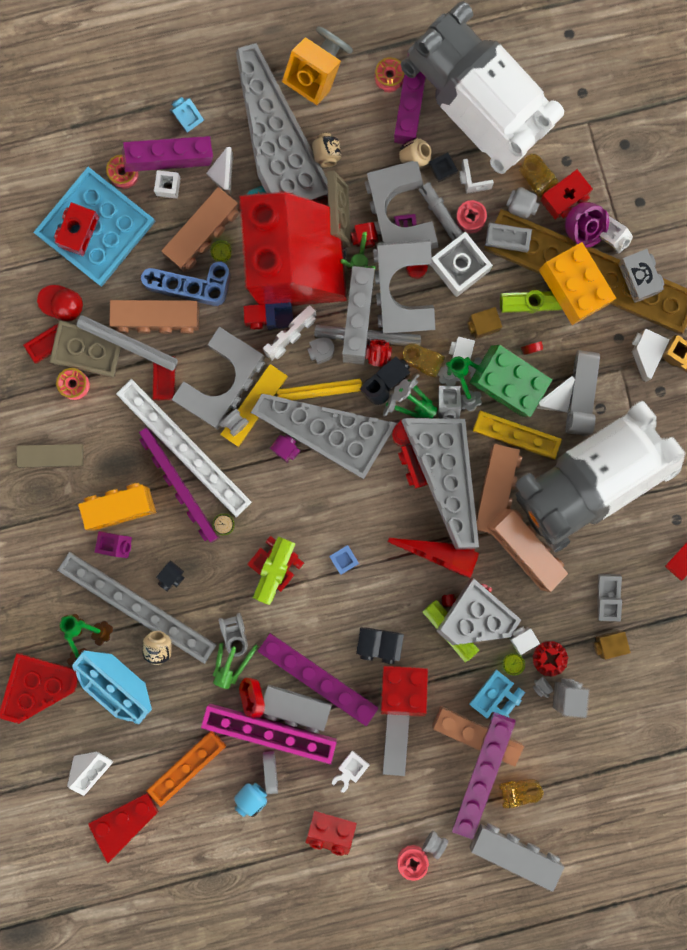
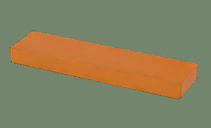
(186, 768)

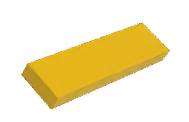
(268, 384)
(517, 435)

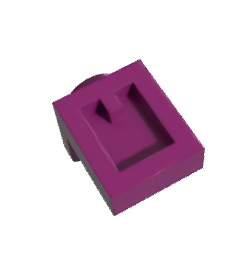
(113, 544)

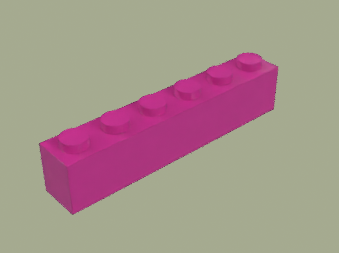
(269, 733)

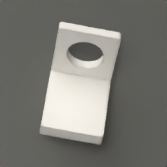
(465, 178)

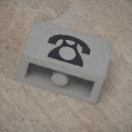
(641, 275)

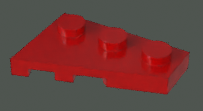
(121, 825)

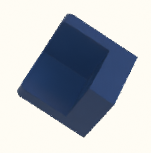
(279, 315)

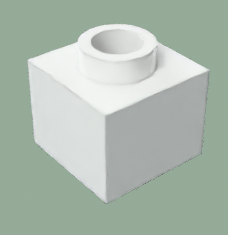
(164, 178)
(462, 347)
(524, 640)

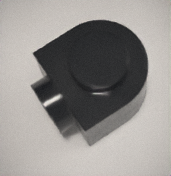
(375, 390)
(170, 576)

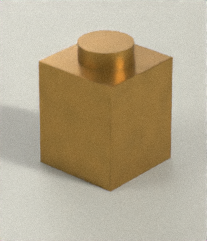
(484, 323)
(612, 645)

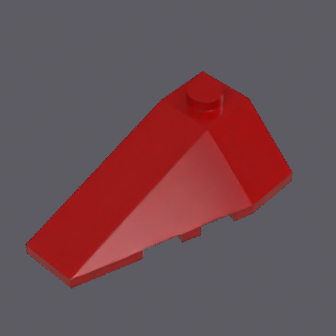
(444, 554)

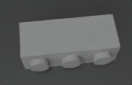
(570, 698)
(296, 709)

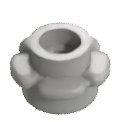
(542, 687)

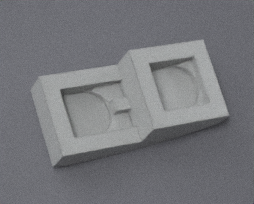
(609, 597)

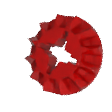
(540, 657)

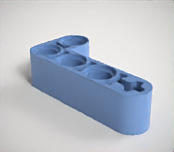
(185, 282)

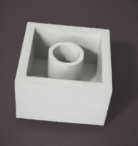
(461, 264)

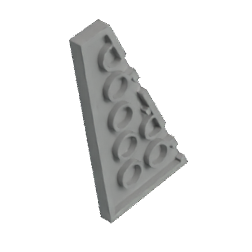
(338, 435)
(445, 461)

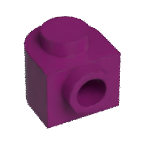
(285, 448)

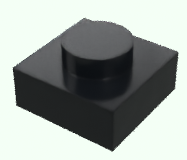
(443, 167)

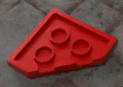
(34, 687)

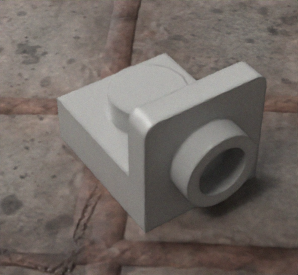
(449, 402)

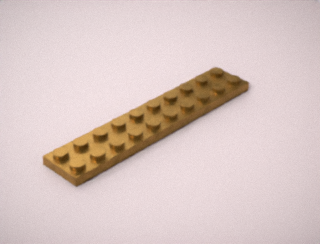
(663, 309)

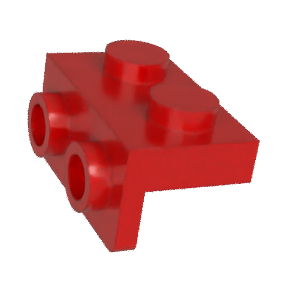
(415, 476)
(331, 833)

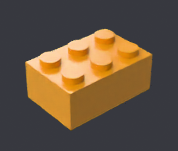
(577, 283)
(117, 507)

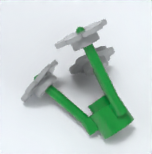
(456, 371)
(423, 409)

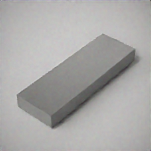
(396, 745)

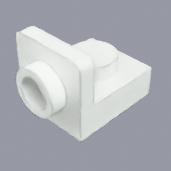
(617, 235)

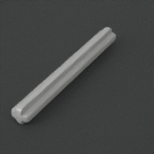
(393, 338)
(127, 342)

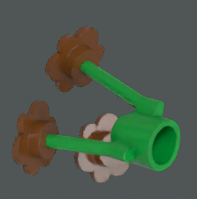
(72, 627)

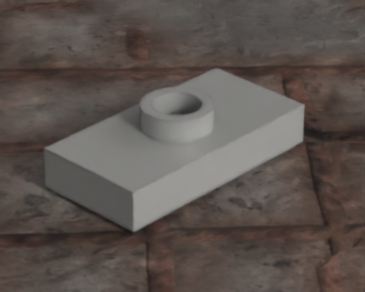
(508, 237)

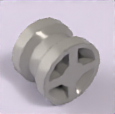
(235, 422)
(435, 845)

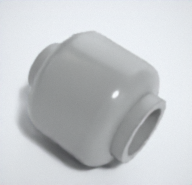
(522, 203)

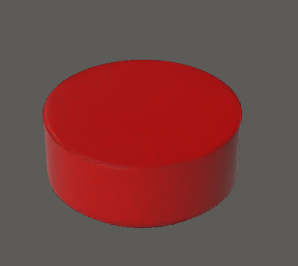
(417, 271)
(532, 348)

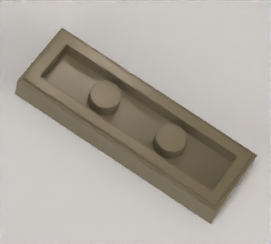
(50, 455)

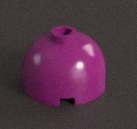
(586, 223)

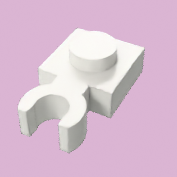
(352, 769)

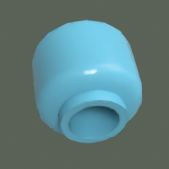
(250, 800)

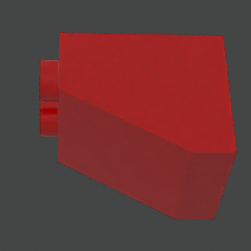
(291, 250)

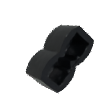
(379, 644)

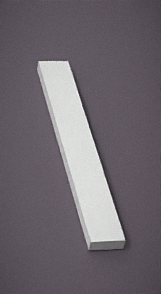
(183, 448)

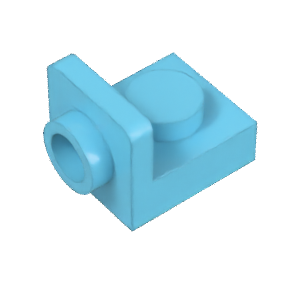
(186, 113)

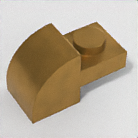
(676, 352)

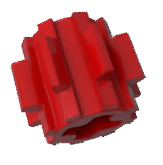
(378, 352)

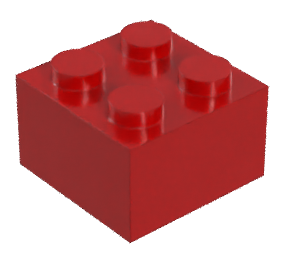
(404, 691)

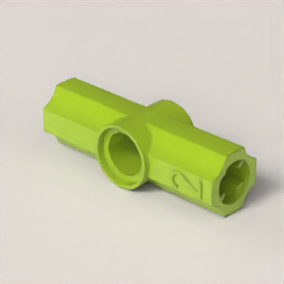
(520, 302)
(274, 570)
(435, 614)

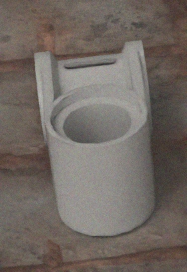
(234, 633)

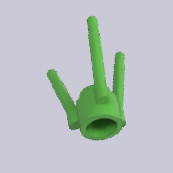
(359, 259)
(224, 676)

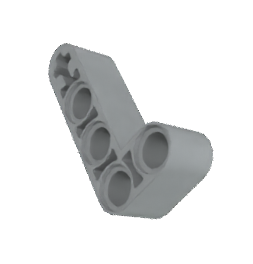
(580, 411)

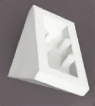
(222, 170)
(559, 398)
(86, 771)

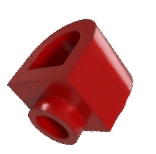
(371, 236)
(400, 436)

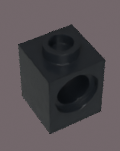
(394, 372)

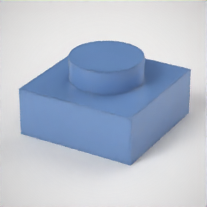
(344, 559)

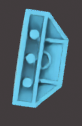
(113, 685)

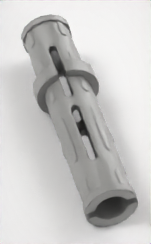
(441, 212)

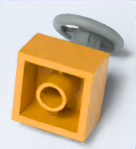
(314, 67)

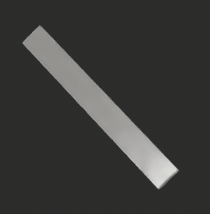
(136, 607)

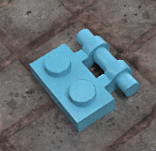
(493, 692)

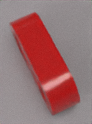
(251, 697)

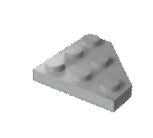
(477, 617)

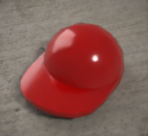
(60, 302)

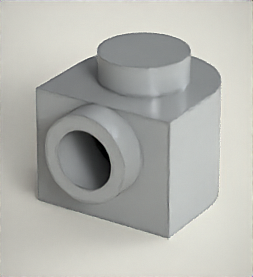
(321, 350)

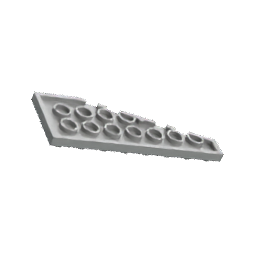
(279, 146)

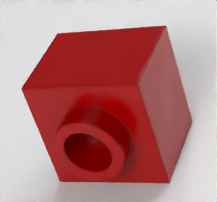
(255, 316)

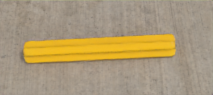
(319, 390)

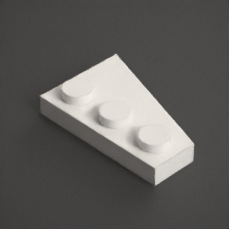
(304, 319)

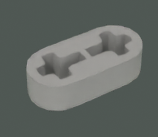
(270, 772)

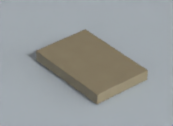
(339, 208)
(84, 351)

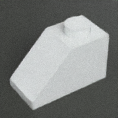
(648, 352)

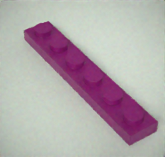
(172, 478)
(318, 679)
(483, 775)

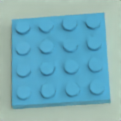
(116, 233)

